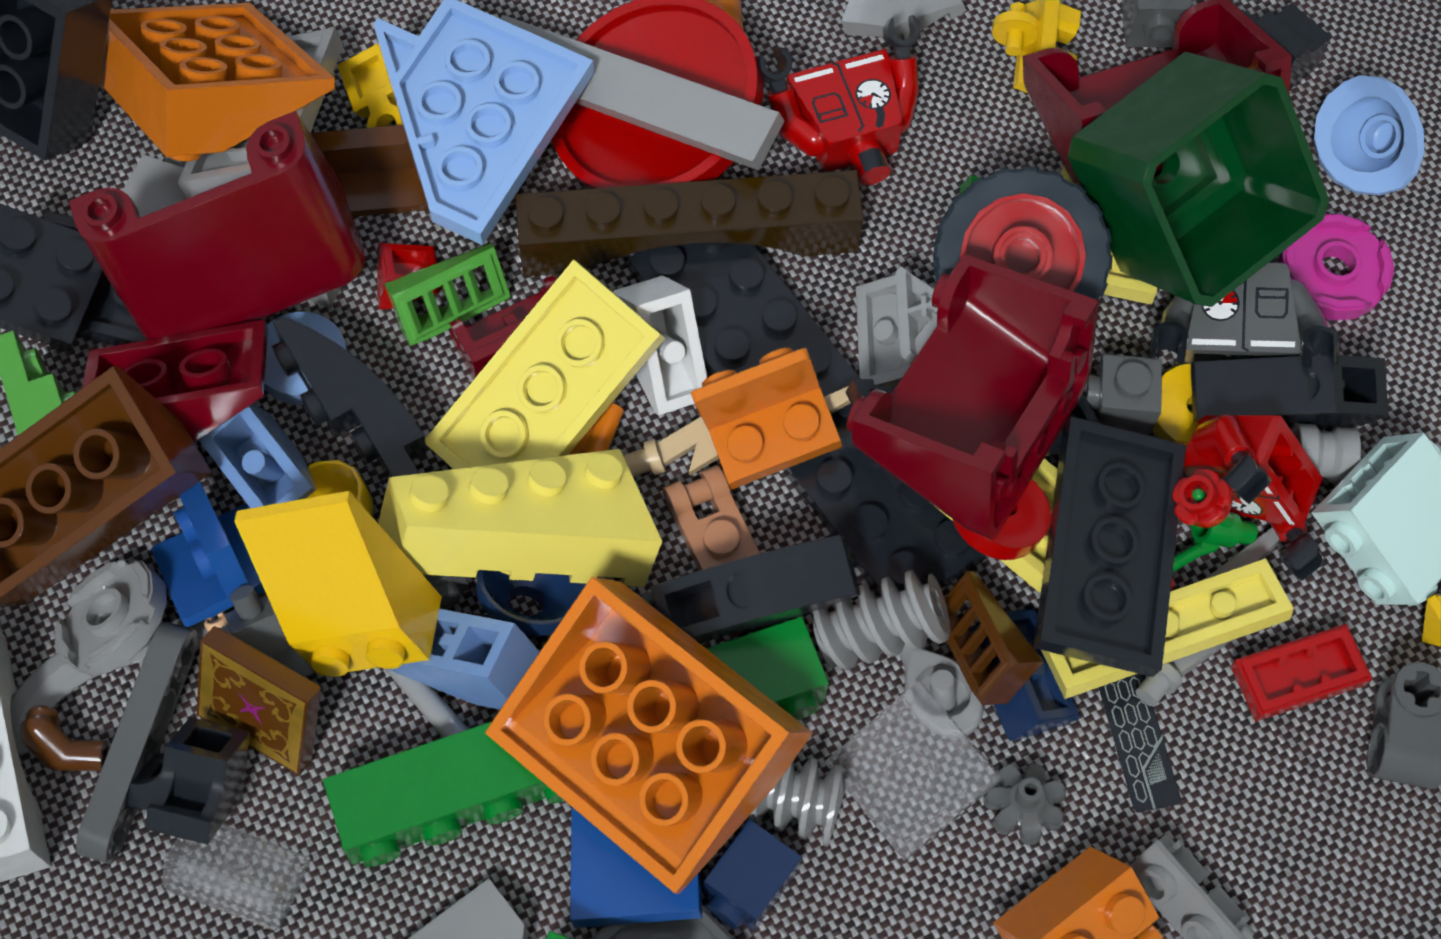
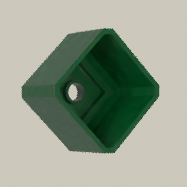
(1230, 182)

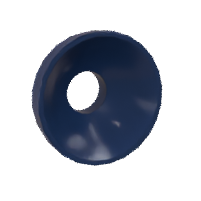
(550, 590)

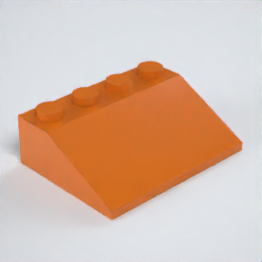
(205, 74)
(646, 732)

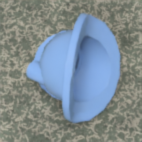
(1369, 136)

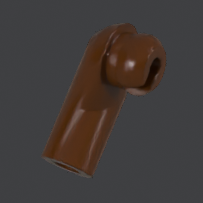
(53, 747)

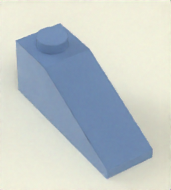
(474, 659)

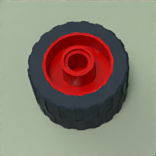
(1031, 226)

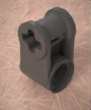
(1404, 735)

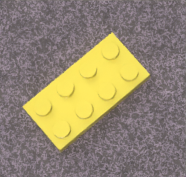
(548, 377)

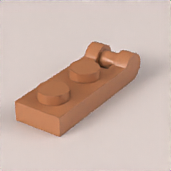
(715, 537)

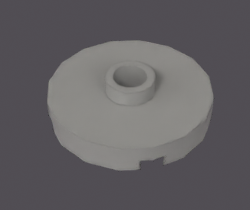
(111, 617)

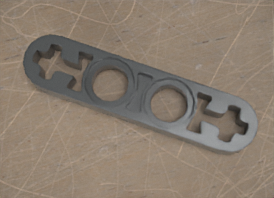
(136, 740)

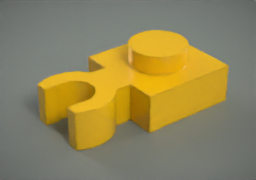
(370, 88)

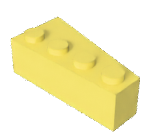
(525, 519)

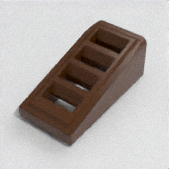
(1016, 655)

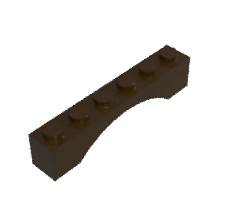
(784, 212)

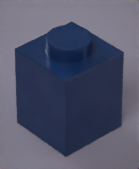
(750, 877)

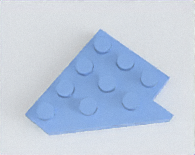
(477, 108)

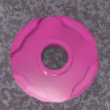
(1367, 260)

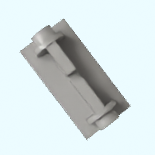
(1172, 884)

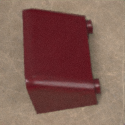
(1206, 29)
(233, 247)
(982, 392)

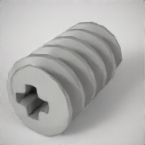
(882, 622)
(805, 798)

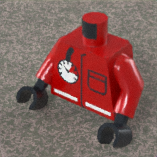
(850, 107)
(1267, 477)

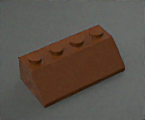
(87, 481)

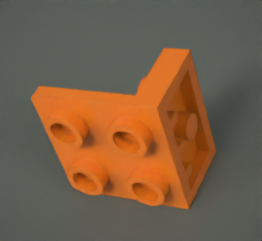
(766, 416)

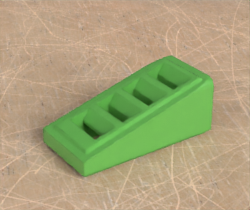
(422, 282)

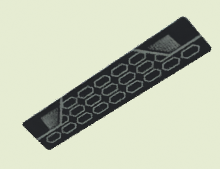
(1139, 746)

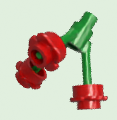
(1205, 505)

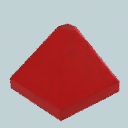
(398, 261)

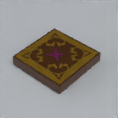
(260, 696)

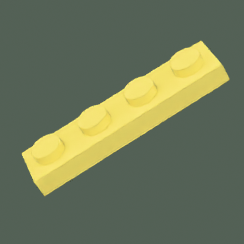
(1197, 620)

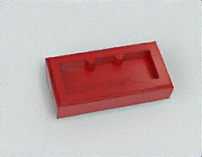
(1301, 672)

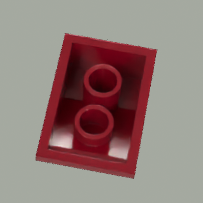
(195, 374)

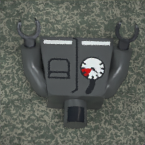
(1256, 320)

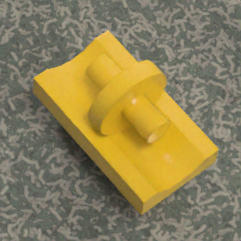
(1033, 29)

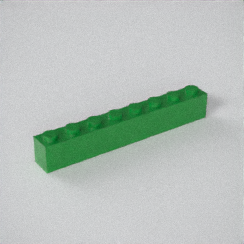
(471, 778)

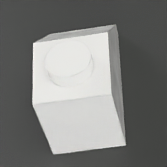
(678, 362)

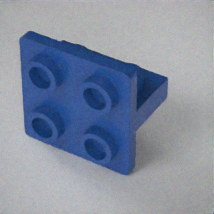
(205, 559)

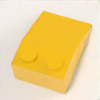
(340, 584)

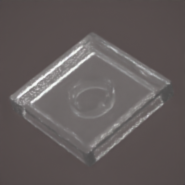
(913, 770)

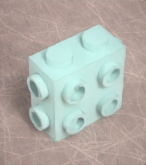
(1390, 520)

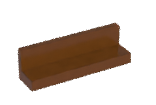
(374, 169)

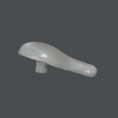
(946, 683)

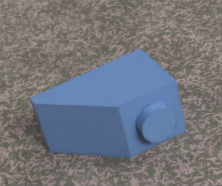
(259, 459)

